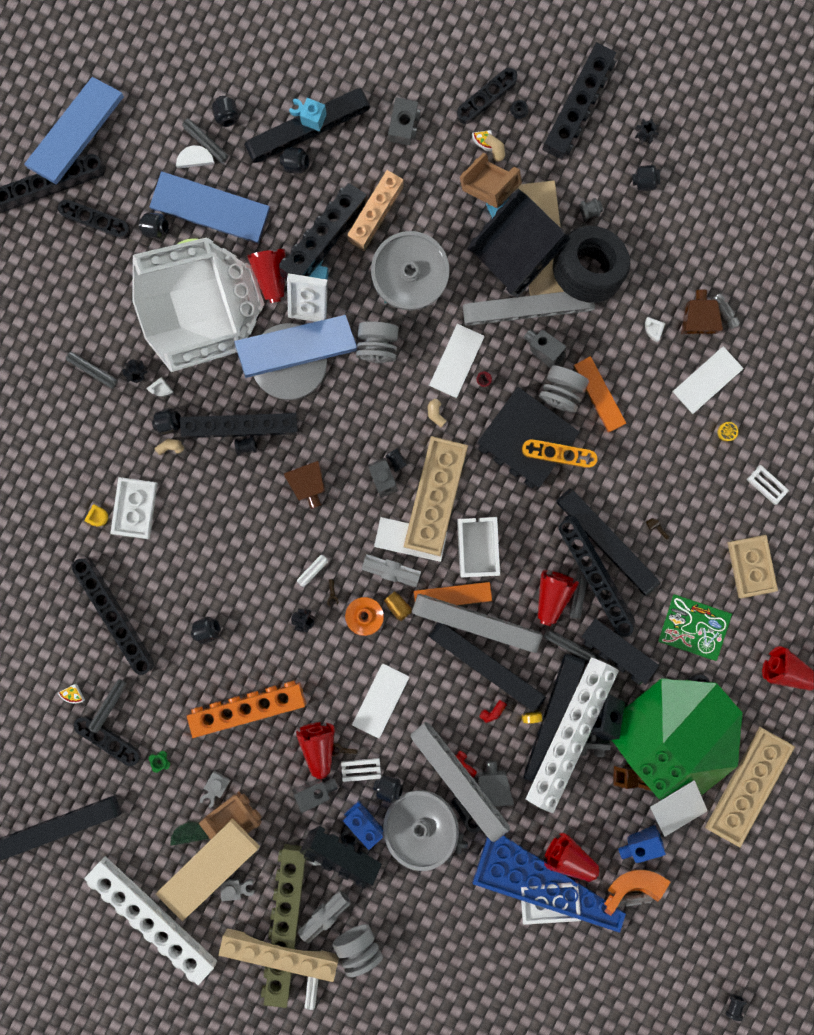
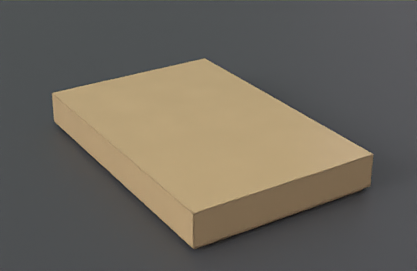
(752, 566)

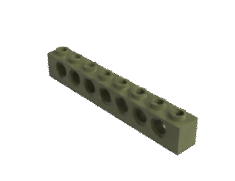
(279, 995)

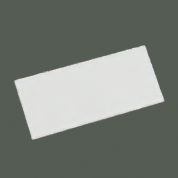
(456, 360)
(707, 380)
(392, 535)
(380, 700)

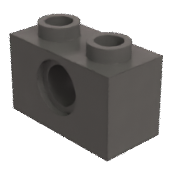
(403, 110)

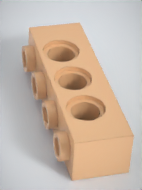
(375, 210)

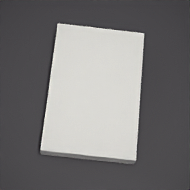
(307, 298)
(134, 508)
(537, 915)

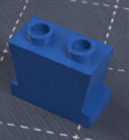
(363, 825)

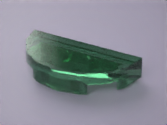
(188, 833)

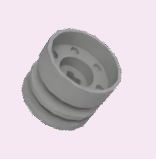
(377, 345)
(565, 385)
(357, 950)

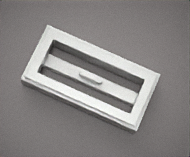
(755, 474)
(358, 770)

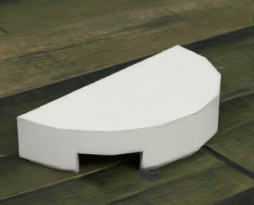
(194, 156)

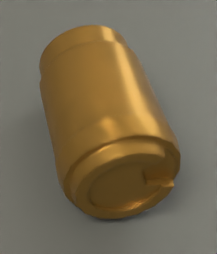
(398, 606)

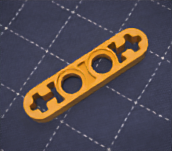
(559, 453)

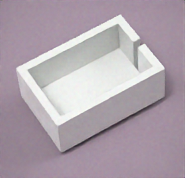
(478, 547)

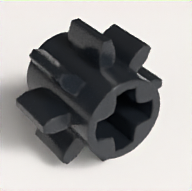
(642, 135)
(134, 371)
(303, 620)

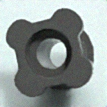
(590, 209)

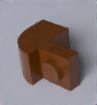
(627, 778)

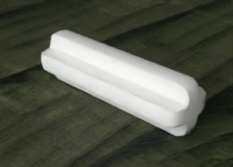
(311, 572)
(311, 993)

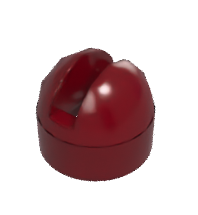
(480, 380)

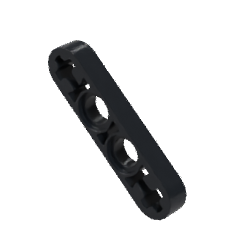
(488, 97)
(94, 218)
(105, 744)

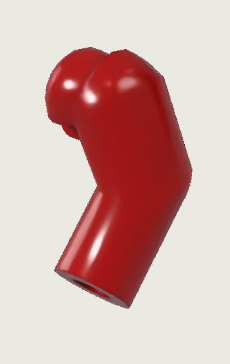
(494, 714)
(461, 756)

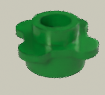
(156, 767)

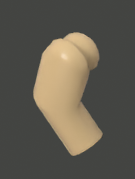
(497, 147)
(433, 413)
(169, 444)

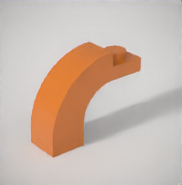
(636, 880)

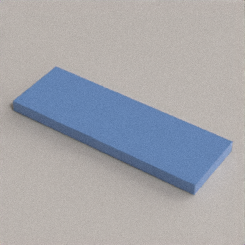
(74, 130)
(209, 207)
(295, 346)

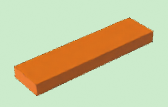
(600, 395)
(460, 594)

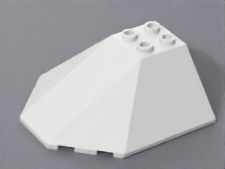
(194, 301)

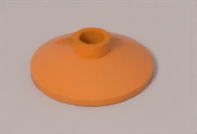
(364, 626)

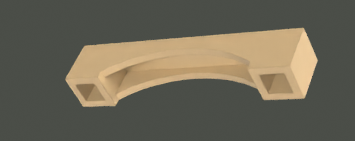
(251, 950)

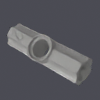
(391, 570)
(324, 916)

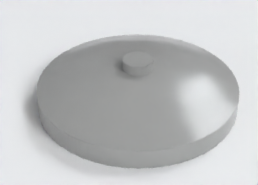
(410, 270)
(294, 381)
(421, 830)

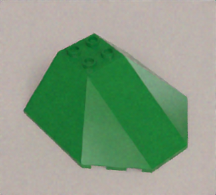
(681, 735)

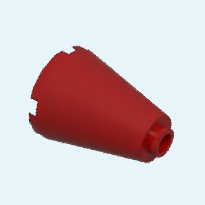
(267, 272)
(554, 596)
(787, 670)
(317, 747)
(570, 859)

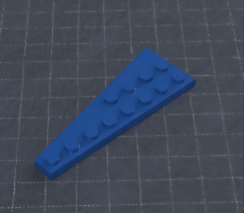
(508, 867)

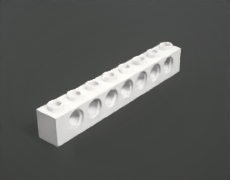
(572, 735)
(162, 921)

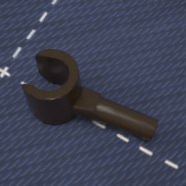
(655, 524)
(332, 592)
(343, 750)

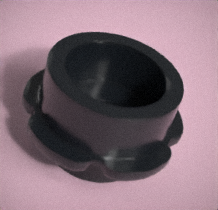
(516, 105)

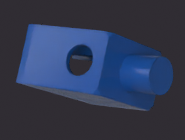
(643, 845)

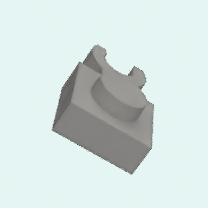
(215, 786)
(232, 889)

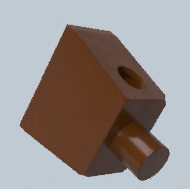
(701, 315)
(307, 483)

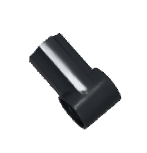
(465, 816)

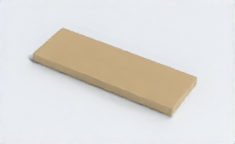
(545, 197)
(435, 496)
(750, 787)
(207, 870)

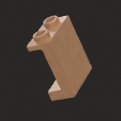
(490, 181)
(234, 808)

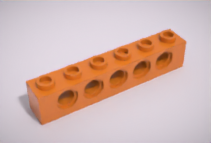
(200, 727)

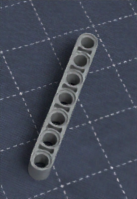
(523, 308)
(477, 623)
(460, 782)

